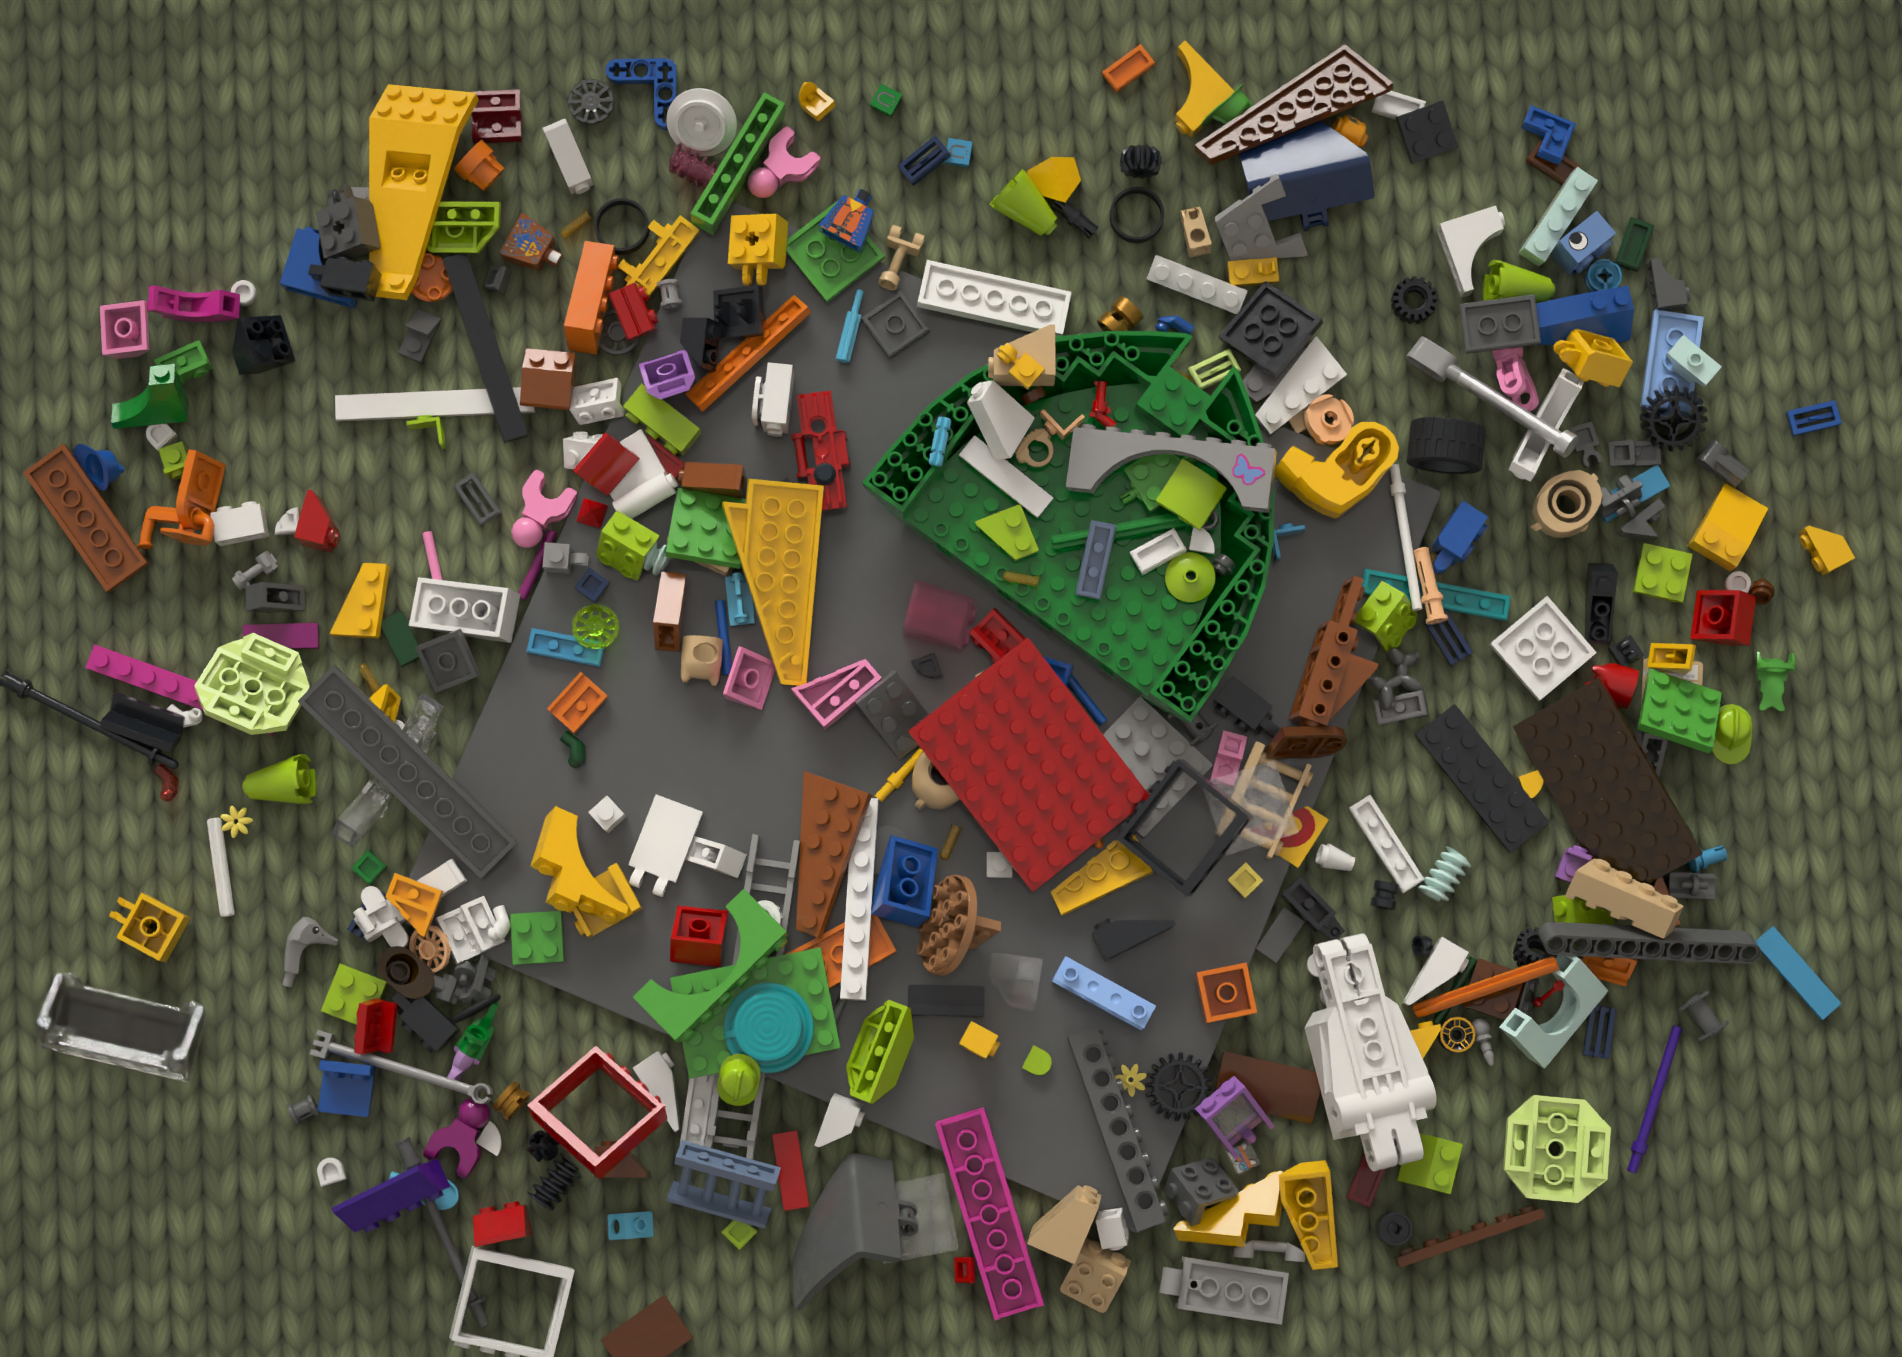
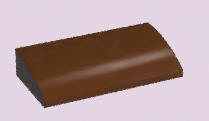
(1274, 1086)

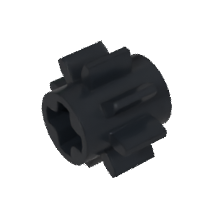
(543, 1146)

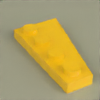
(1101, 876)

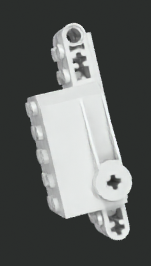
(1367, 1057)

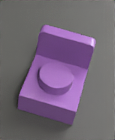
(1571, 861)

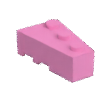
(836, 693)

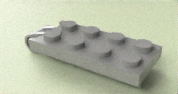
(1227, 1289)

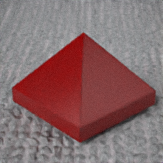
(592, 513)
(965, 1269)

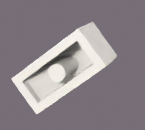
(716, 856)
(839, 1119)

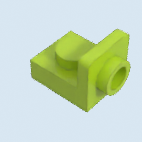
(173, 459)

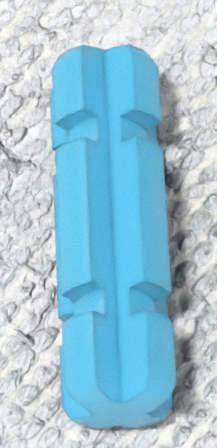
(939, 441)

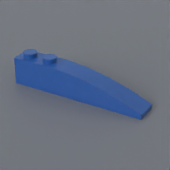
(1599, 312)

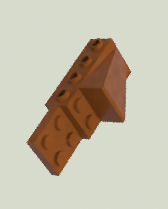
(1331, 671)

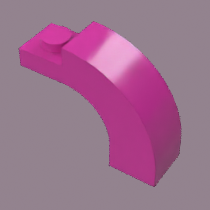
(194, 307)

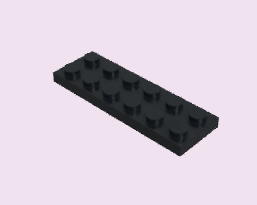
(1482, 778)

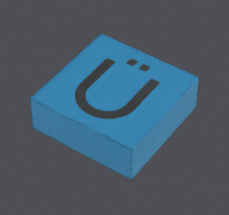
(960, 152)

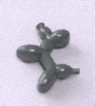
(1402, 678)

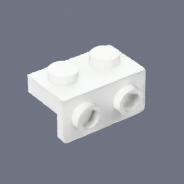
(577, 447)

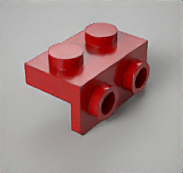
(996, 635)
(375, 1026)

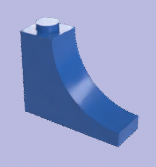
(307, 250)

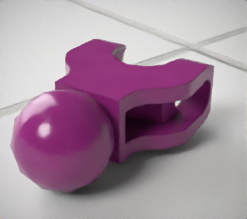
(461, 1136)

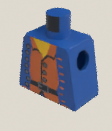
(849, 221)

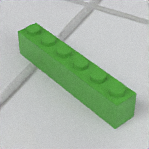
(738, 163)

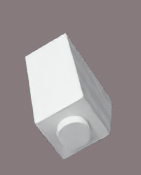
(568, 157)
(999, 418)

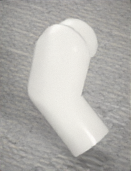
(192, 717)
(502, 924)

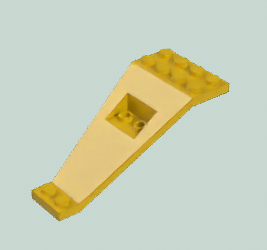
(409, 162)

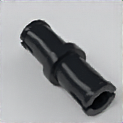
(1075, 218)

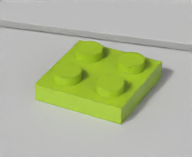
(1662, 573)
(349, 990)

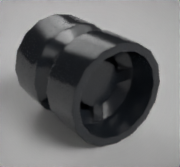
(1393, 1228)

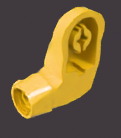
(1345, 475)

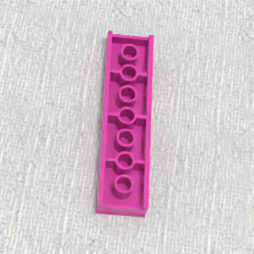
(989, 1213)

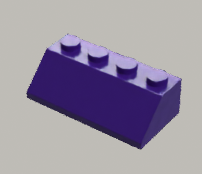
(393, 1196)

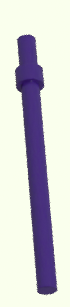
(1639, 1146)

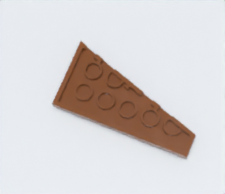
(829, 831)

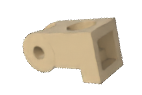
(1195, 232)

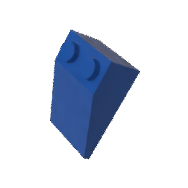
(905, 882)

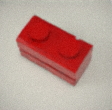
(634, 311)

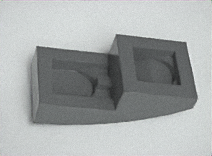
(1634, 454)

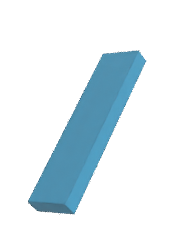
(1797, 973)

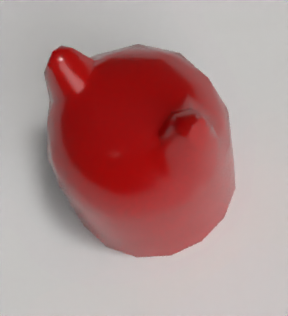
(1619, 681)

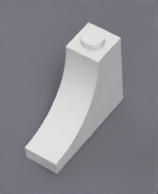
(1462, 240)

